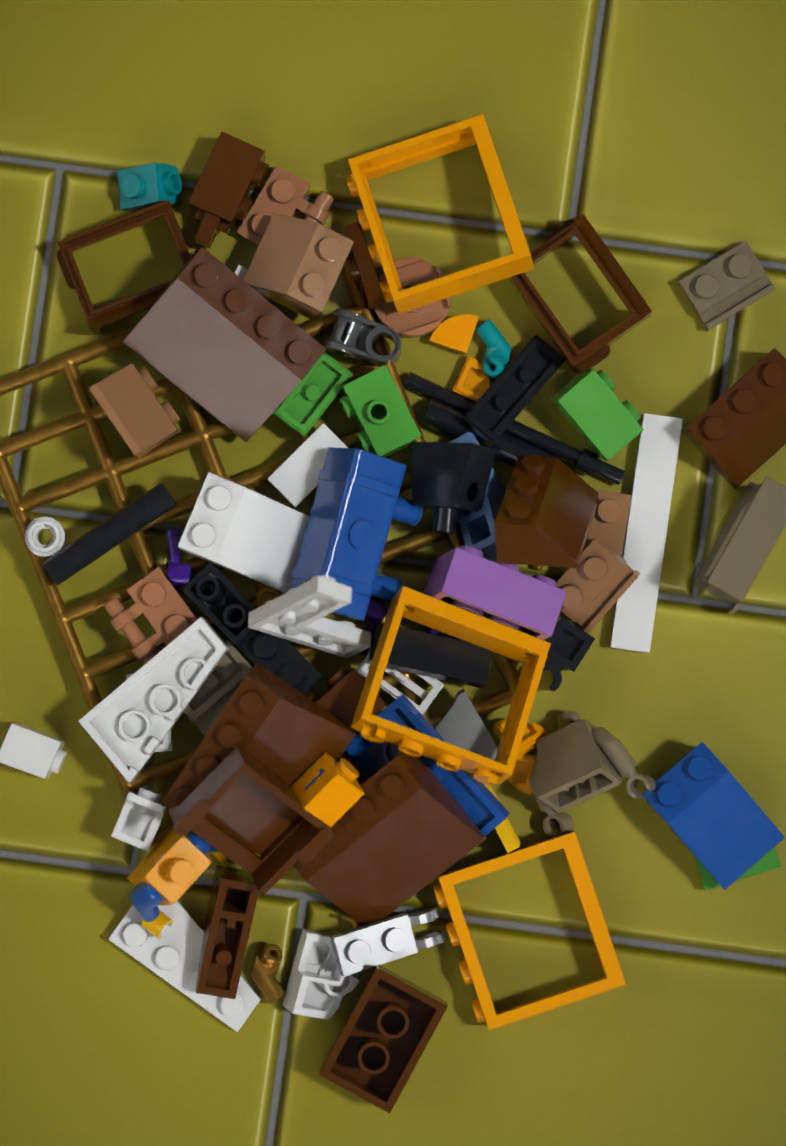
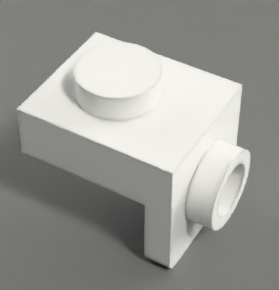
(140, 819)

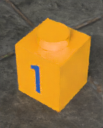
(328, 789)

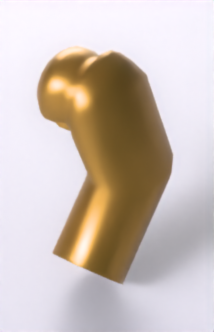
(265, 970)

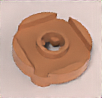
(422, 320)

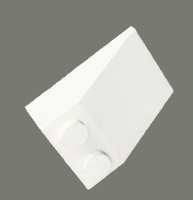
(245, 532)

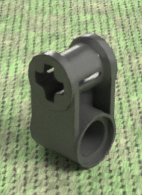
(360, 338)

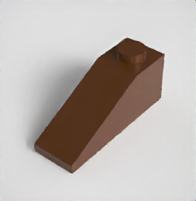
(226, 932)

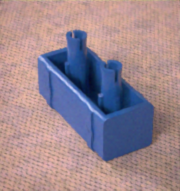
(351, 525)

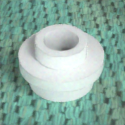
(39, 525)

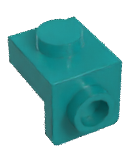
(149, 185)

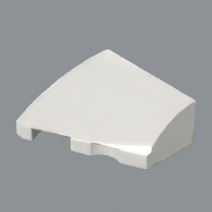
(315, 979)

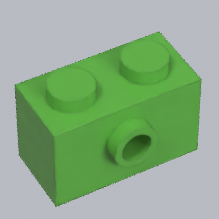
(380, 413)
(598, 413)

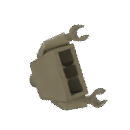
(579, 765)

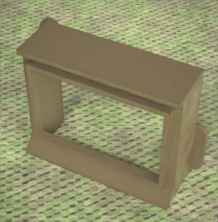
(744, 543)

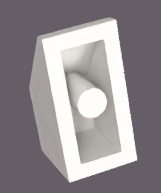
(32, 751)

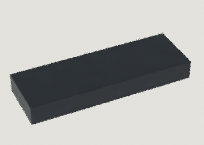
(513, 390)
(436, 656)

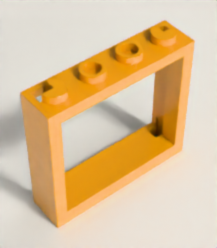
(418, 150)
(477, 631)
(470, 966)

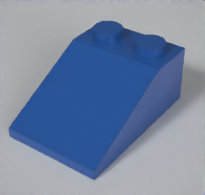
(713, 816)

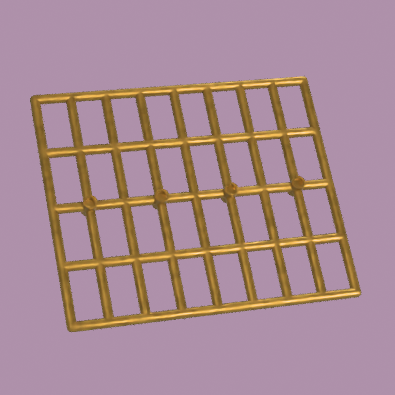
(111, 471)

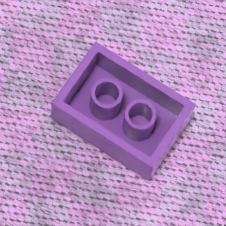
(496, 591)

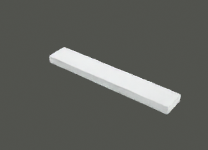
(647, 531)

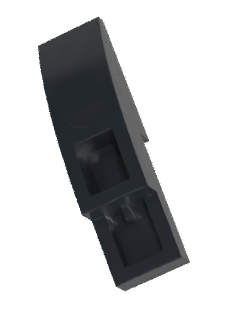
(230, 613)

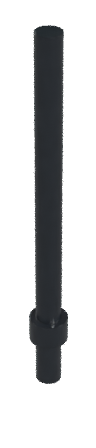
(585, 460)

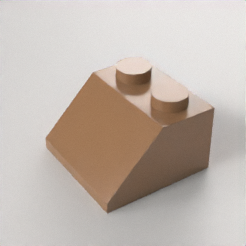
(297, 263)
(135, 409)

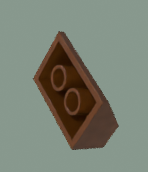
(745, 422)
(544, 514)

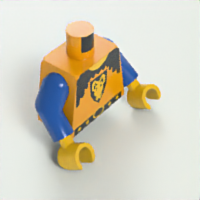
(167, 875)

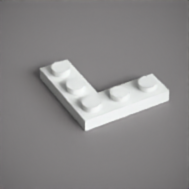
(301, 618)

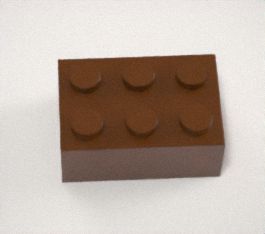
(383, 1038)

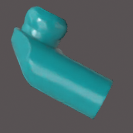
(497, 349)

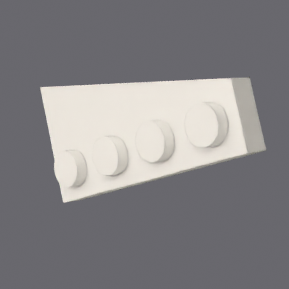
(148, 704)
(177, 961)

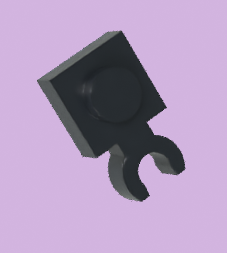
(566, 649)

